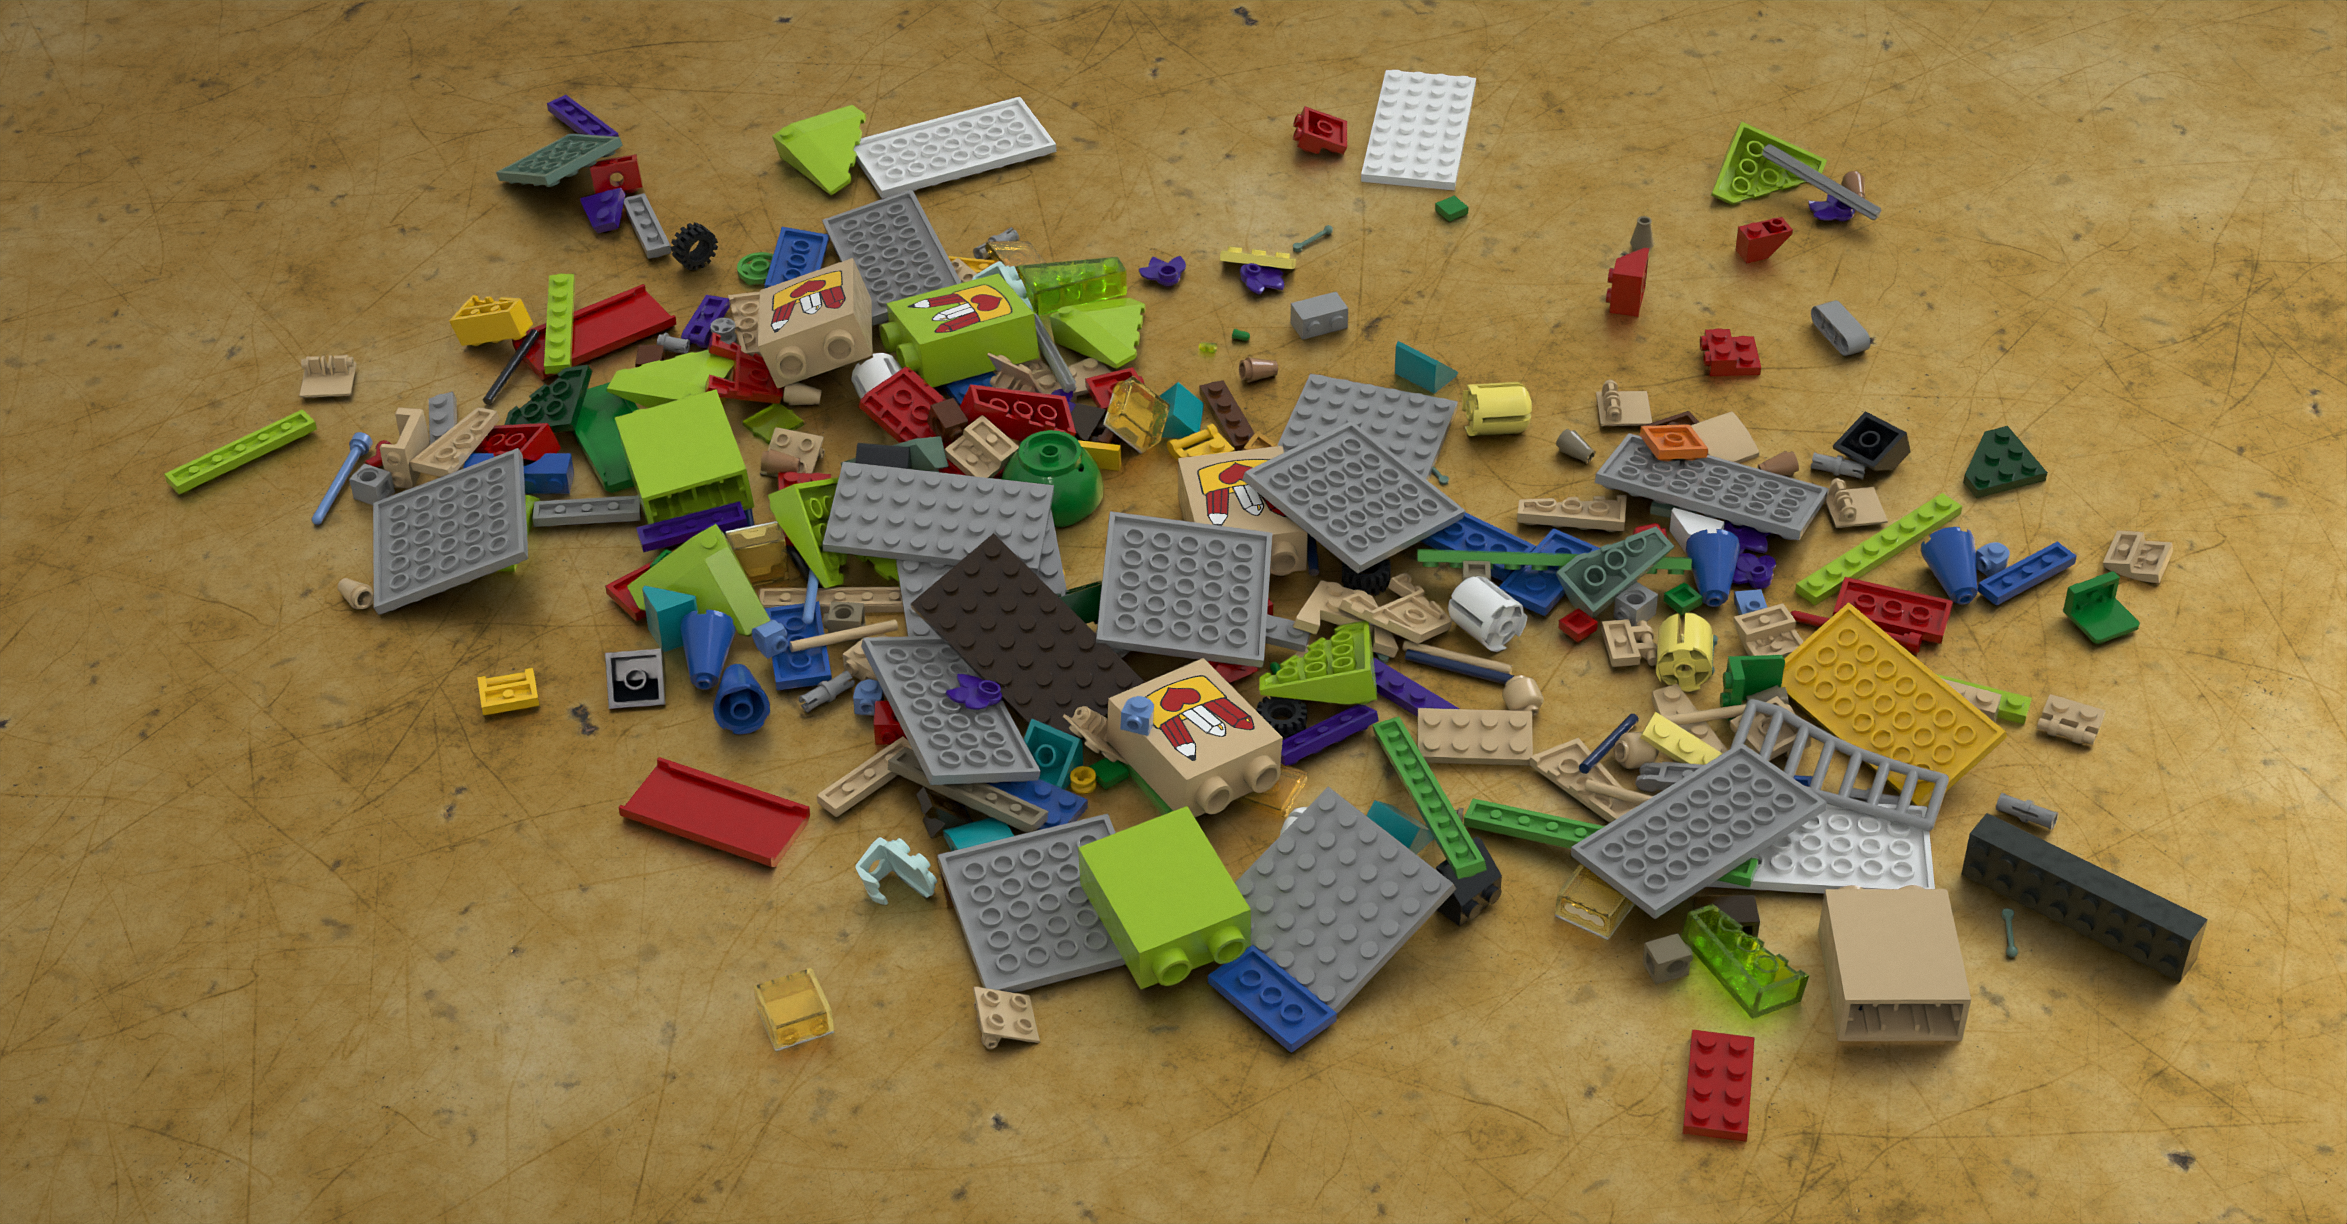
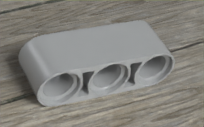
(1840, 328)

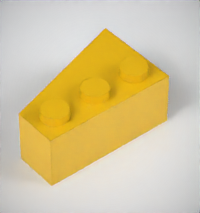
(490, 320)

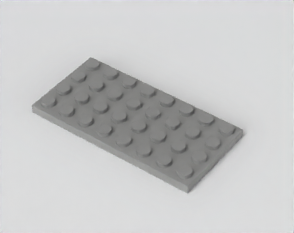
(892, 250)
(1715, 488)
(934, 515)
(946, 736)
(1698, 830)

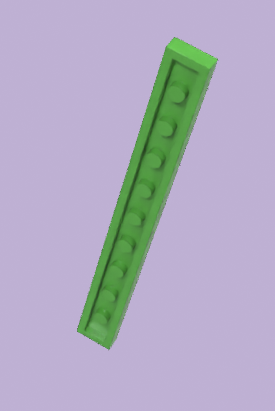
(1538, 561)
(1429, 798)
(1560, 831)

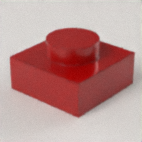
(1578, 625)

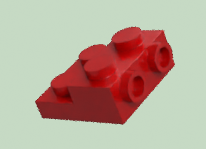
(1320, 130)
(1729, 354)
(1102, 386)

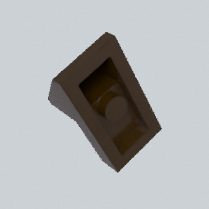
(941, 812)

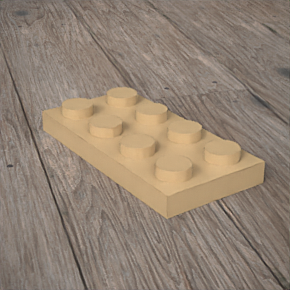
(1475, 736)

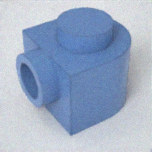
(1992, 558)
(770, 638)
(865, 696)
(1137, 715)

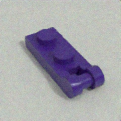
(708, 311)

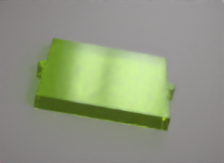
(774, 416)

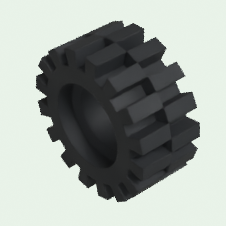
(687, 239)
(1370, 583)
(1287, 708)

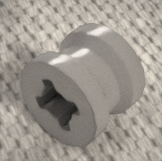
(725, 328)

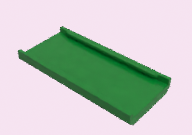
(600, 438)

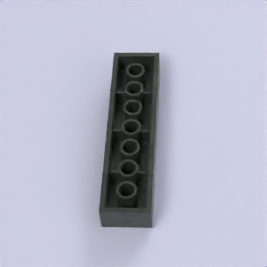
(2084, 897)

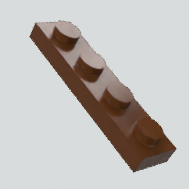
(1227, 414)

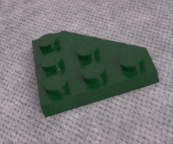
(557, 403)
(2001, 464)

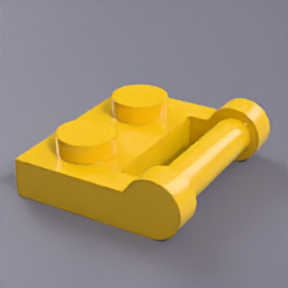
(1215, 445)
(508, 692)

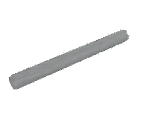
(1821, 182)
(1054, 358)

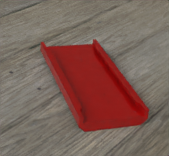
(604, 328)
(903, 407)
(717, 812)

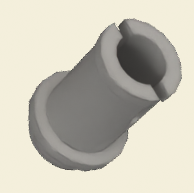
(674, 344)

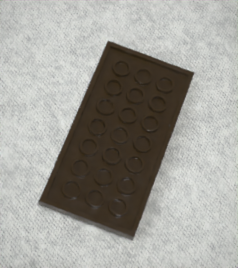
(1023, 637)

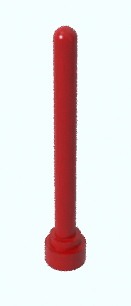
(1910, 642)

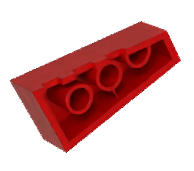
(1018, 412)

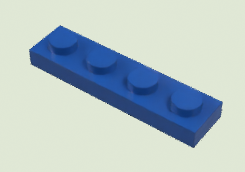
(2026, 573)

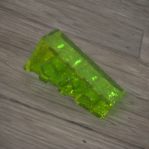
(1072, 282)
(1741, 962)

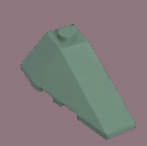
(926, 454)
(1600, 576)

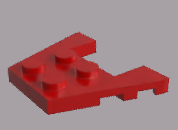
(750, 375)

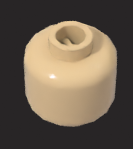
(1523, 694)
(1633, 751)

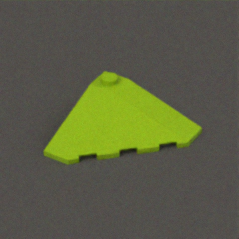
(823, 146)
(1749, 174)
(1101, 329)
(669, 379)
(804, 516)
(713, 574)
(1330, 671)

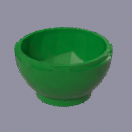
(1055, 460)

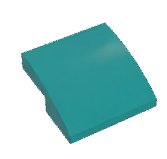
(976, 833)

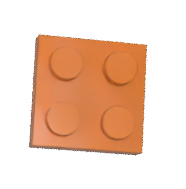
(1673, 442)

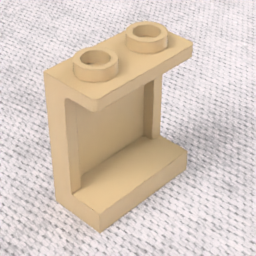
(412, 441)

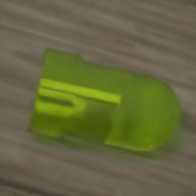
(1208, 347)

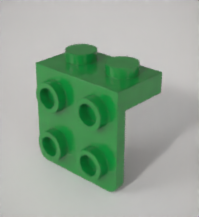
(2097, 610)
(1749, 676)

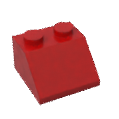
(1628, 283)

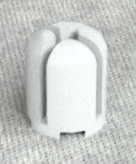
(873, 372)
(1486, 612)

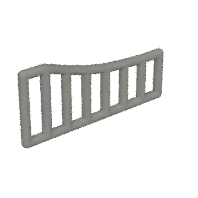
(1857, 755)

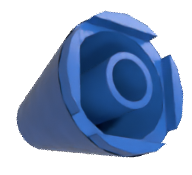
(1953, 562)
(1713, 563)
(706, 645)
(740, 701)

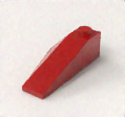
(531, 439)

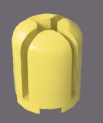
(1496, 408)
(1690, 649)

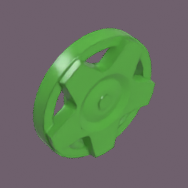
(757, 270)

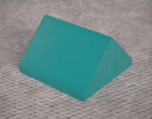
(1421, 368)
(1184, 412)
(664, 614)
(1054, 752)
(1400, 826)

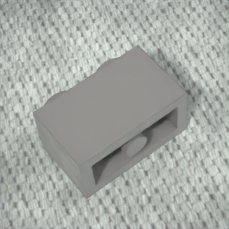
(1319, 315)

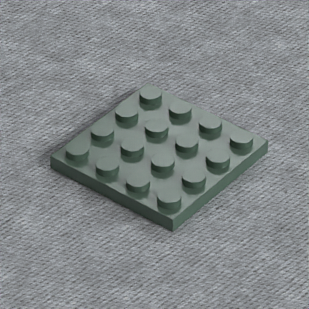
(559, 159)

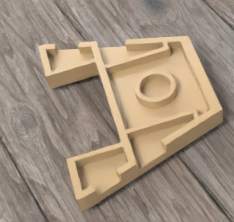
(1325, 605)
(1407, 617)

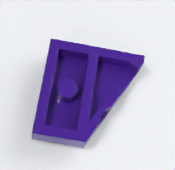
(604, 209)

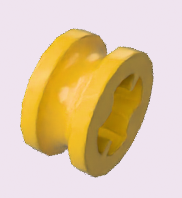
(1082, 786)

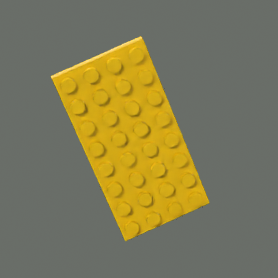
(1887, 702)

